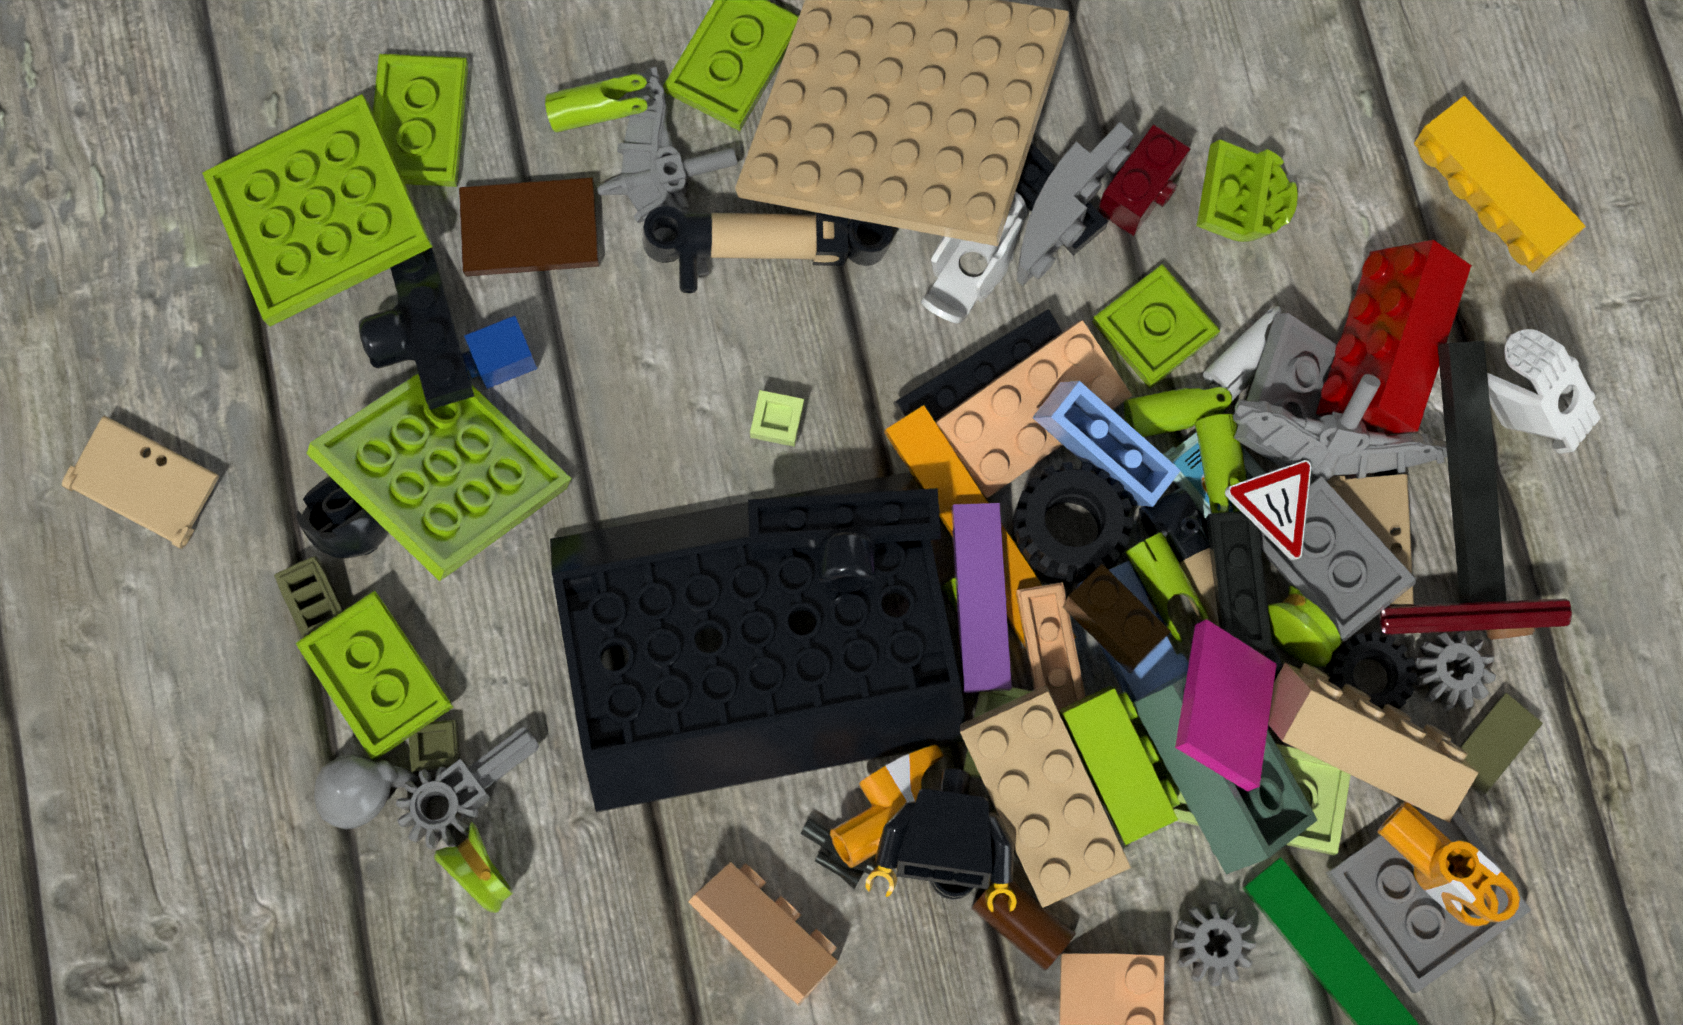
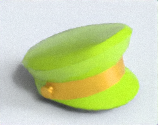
(1303, 629)
(475, 872)

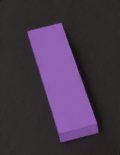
(981, 597)

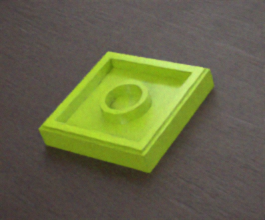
(1156, 326)

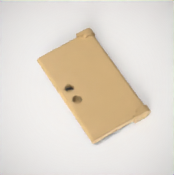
(154, 491)
(1382, 505)

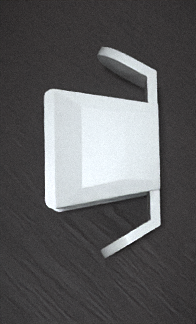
(957, 293)
(1551, 375)

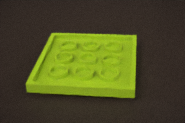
(316, 210)
(439, 476)

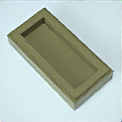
(1498, 740)

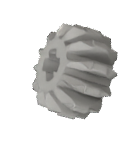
(1469, 661)
(1229, 950)

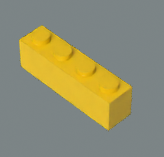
(1498, 184)

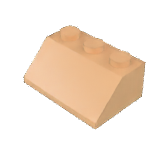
(765, 931)
(1111, 989)

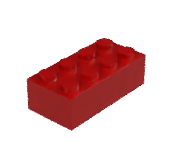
(1395, 332)

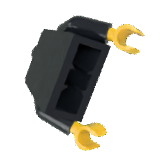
(947, 841)

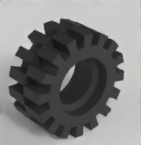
(1387, 654)

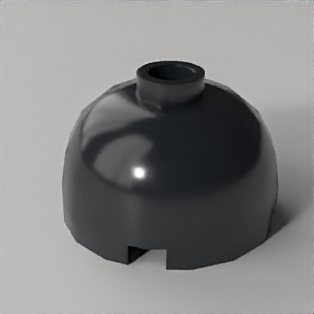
(338, 522)

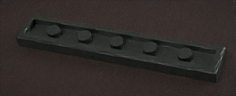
(1472, 472)

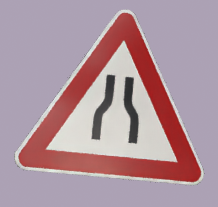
(1277, 505)

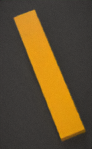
(937, 466)

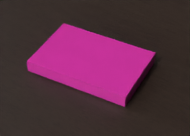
(1226, 706)

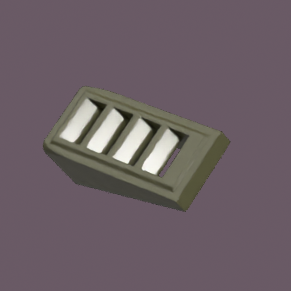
(298, 574)

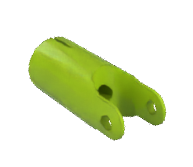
(594, 103)
(1174, 409)
(1220, 458)
(1162, 576)

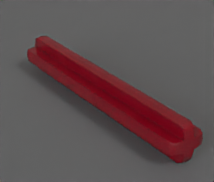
(1476, 616)

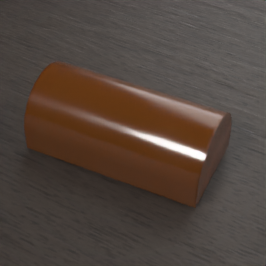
(1027, 927)

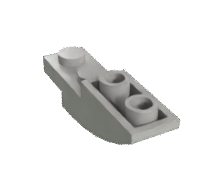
(1059, 207)

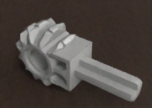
(463, 789)

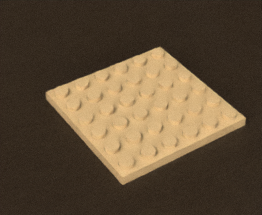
(906, 112)

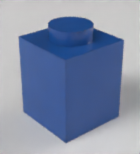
(498, 353)

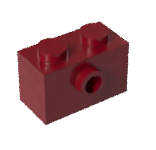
(1144, 180)

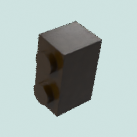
(1116, 618)

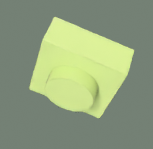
(777, 418)

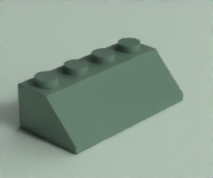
(1236, 823)

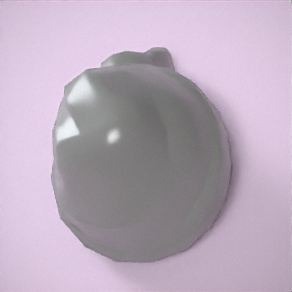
(355, 789)

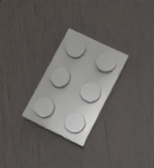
(1289, 376)
(1341, 563)

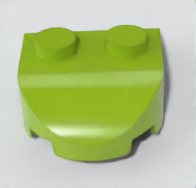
(1245, 193)

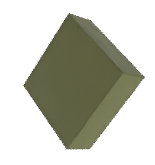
(434, 746)

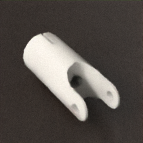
(1239, 363)

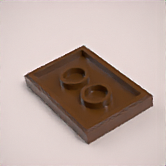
(528, 227)

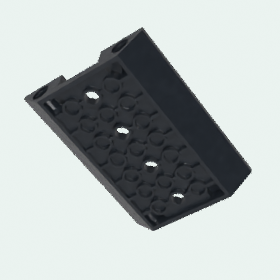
(767, 696)

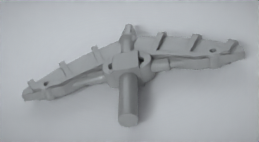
(654, 169)
(1338, 441)

